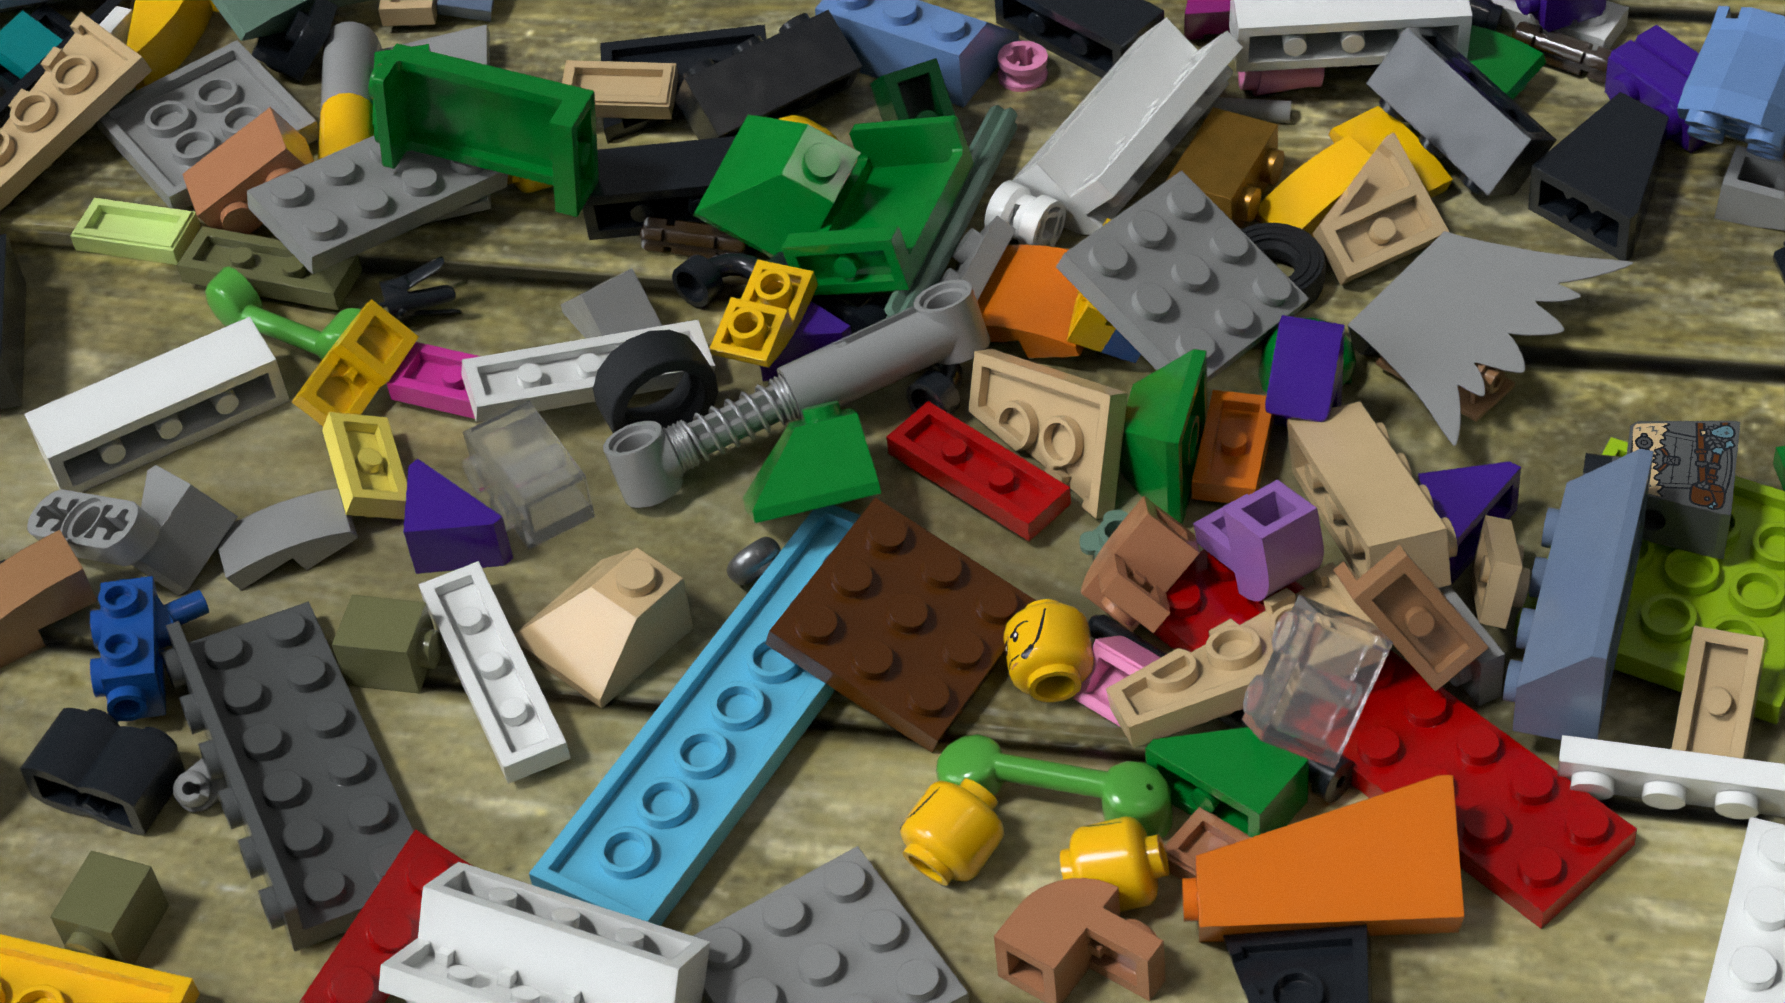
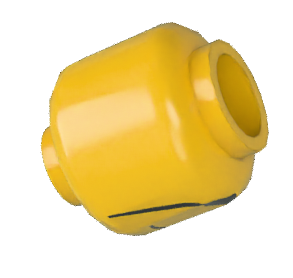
(1048, 650)
(952, 831)
(1119, 855)

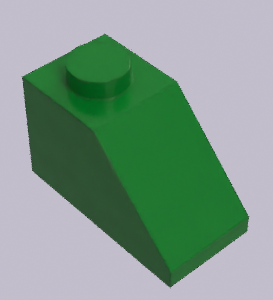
(1232, 777)

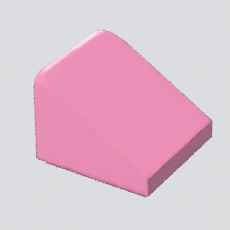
(1113, 661)

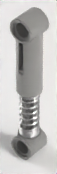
(939, 328)

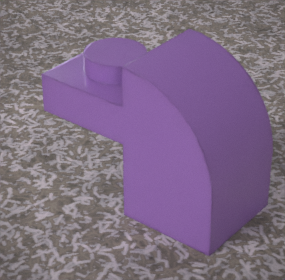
(1264, 539)

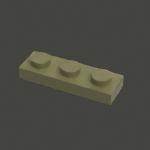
(268, 268)

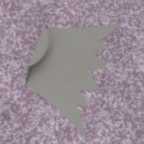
(1459, 310)

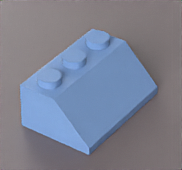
(909, 32)

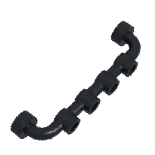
(700, 281)

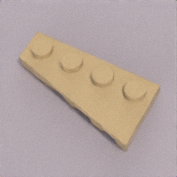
(65, 102)
(1213, 679)

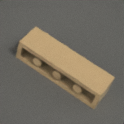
(1368, 493)

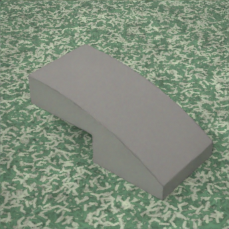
(297, 528)

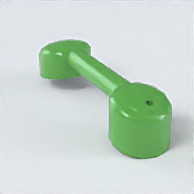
(235, 299)
(1125, 789)

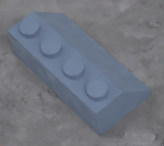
(1580, 602)

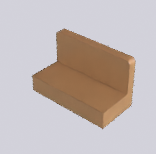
(1414, 616)

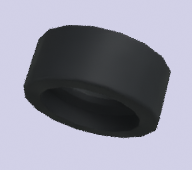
(648, 357)

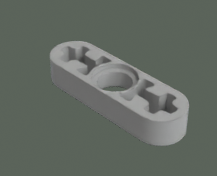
(96, 526)

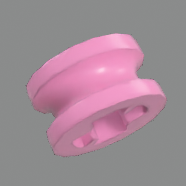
(1026, 77)

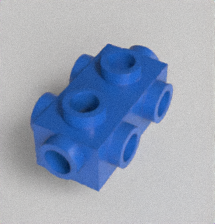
(130, 641)

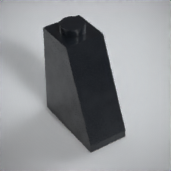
(1603, 175)

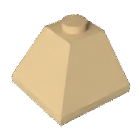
(609, 625)

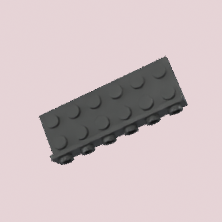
(294, 768)

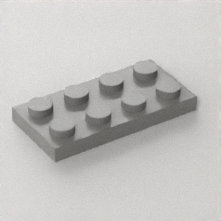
(356, 203)

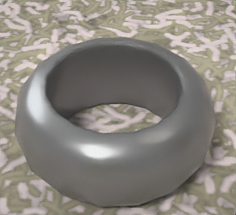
(752, 560)

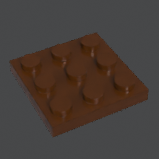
(900, 624)

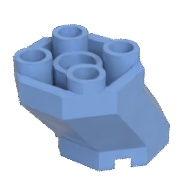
(1739, 83)

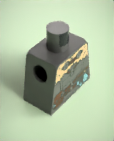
(1688, 481)

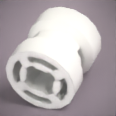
(1035, 218)

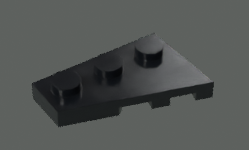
(681, 49)
(1304, 965)

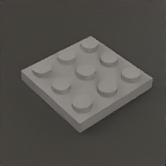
(192, 113)
(1181, 279)
(827, 941)

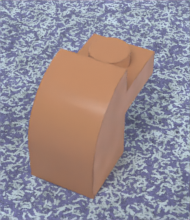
(1140, 566)
(1074, 928)

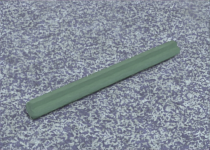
(986, 153)

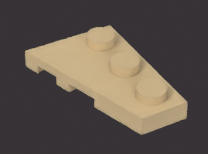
(1057, 419)

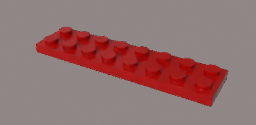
(1514, 815)

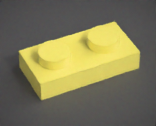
(366, 465)

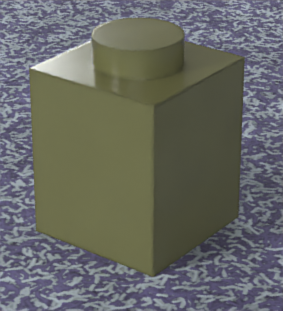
(386, 644)
(110, 908)

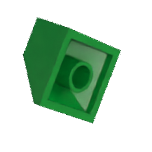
(775, 182)
(1165, 432)
(814, 465)

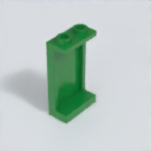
(487, 121)
(886, 207)

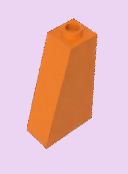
(1365, 863)

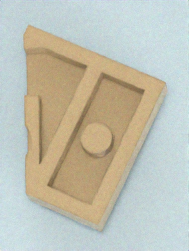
(1379, 216)

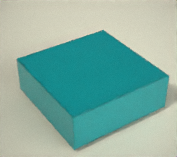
(25, 44)

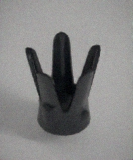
(408, 304)

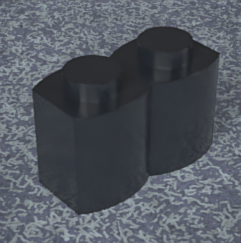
(103, 769)

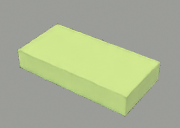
(135, 231)

